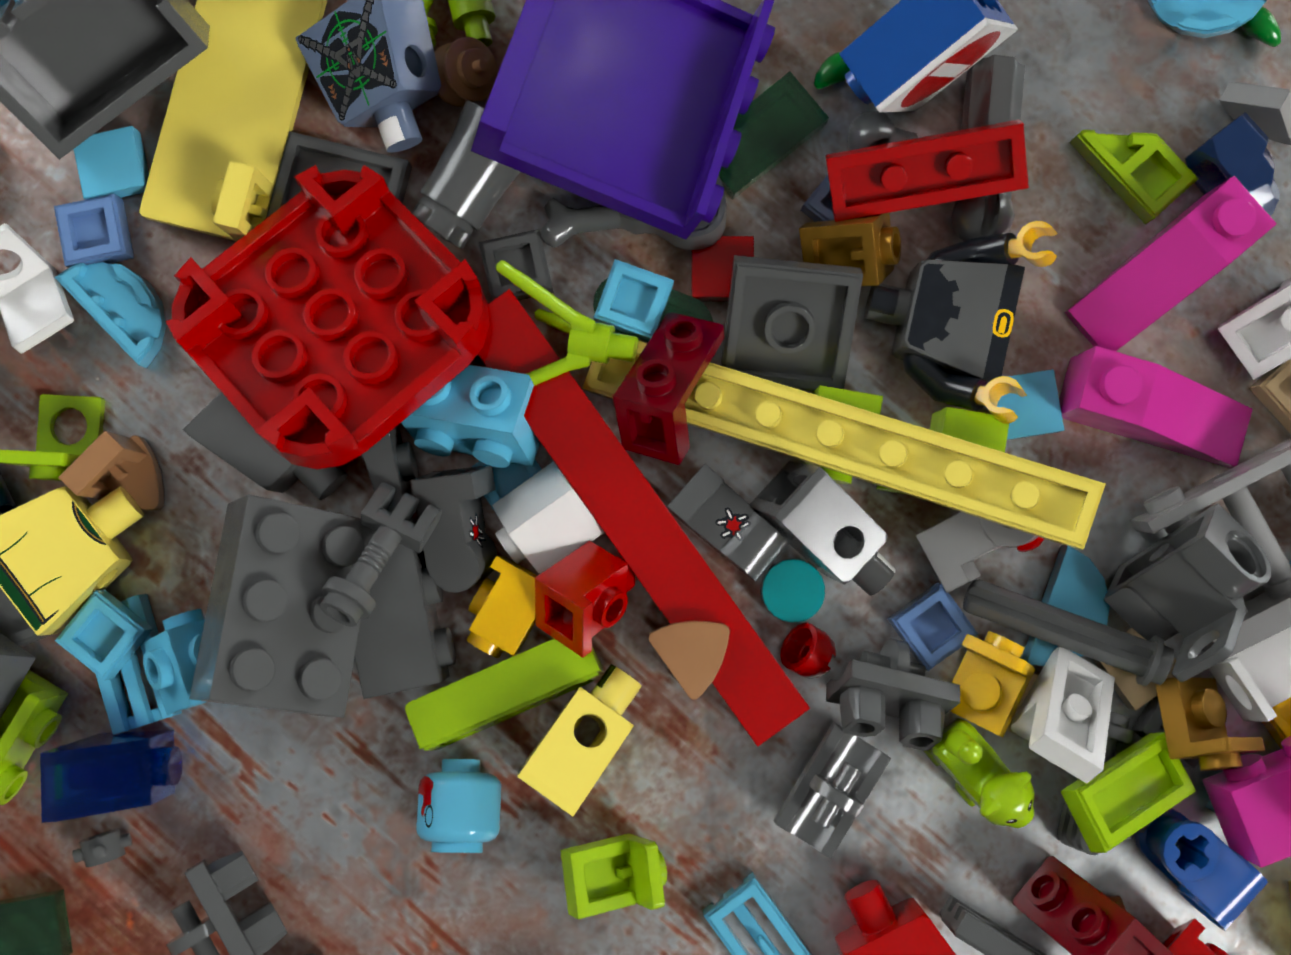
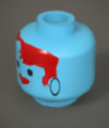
(458, 807)

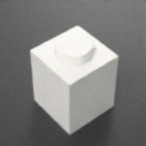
(544, 520)

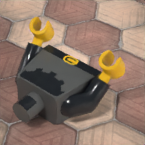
(960, 317)

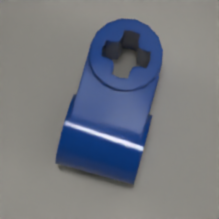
(1201, 867)

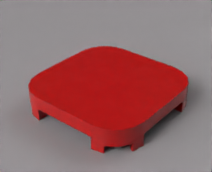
(331, 318)

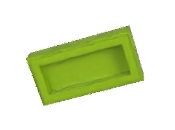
(1128, 793)

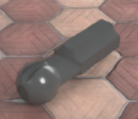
(990, 98)

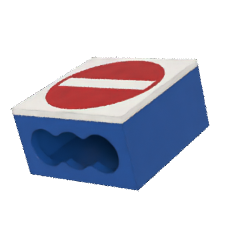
(922, 50)

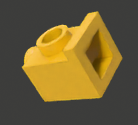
(503, 609)

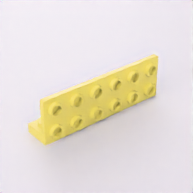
(231, 118)

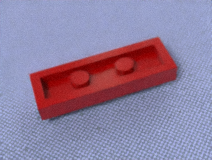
(928, 170)

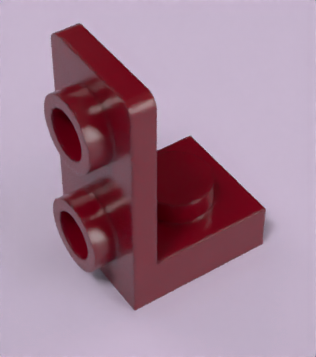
(660, 382)
(1081, 915)

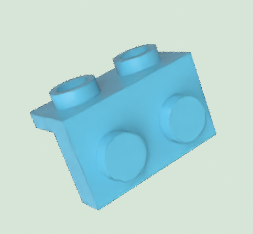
(479, 417)

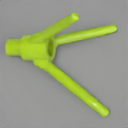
(587, 338)

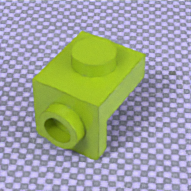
(613, 875)

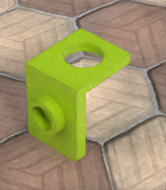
(51, 454)

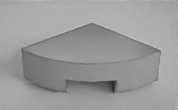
(1265, 106)

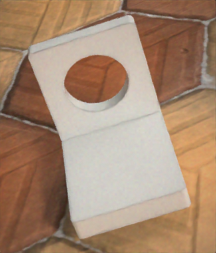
(30, 296)
(1257, 677)

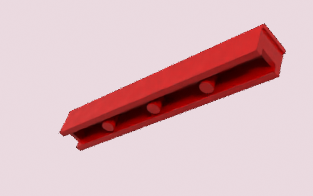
(639, 522)

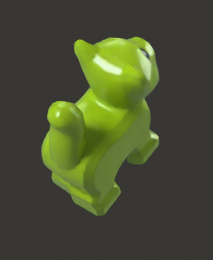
(982, 776)

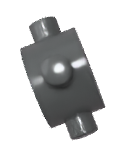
(102, 847)

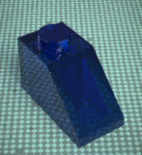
(108, 774)

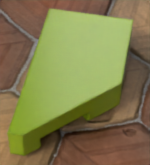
(1137, 169)

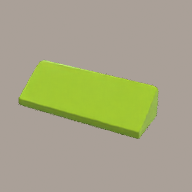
(499, 693)

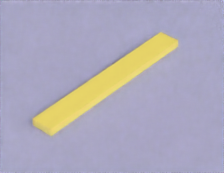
(883, 451)

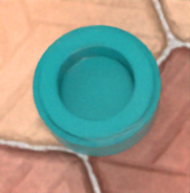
(792, 590)

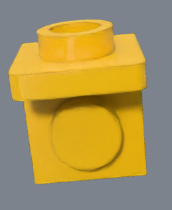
(991, 681)

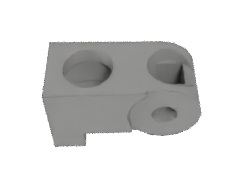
(960, 541)

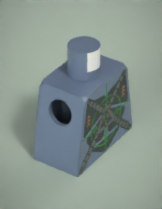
(375, 66)

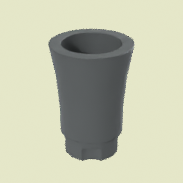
(462, 184)

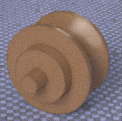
(465, 71)

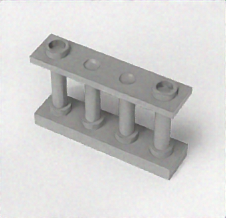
(1170, 509)

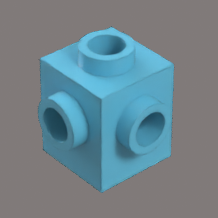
(173, 658)

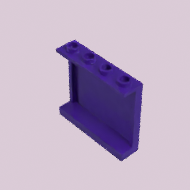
(627, 102)

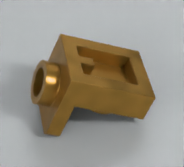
(857, 243)
(1196, 727)

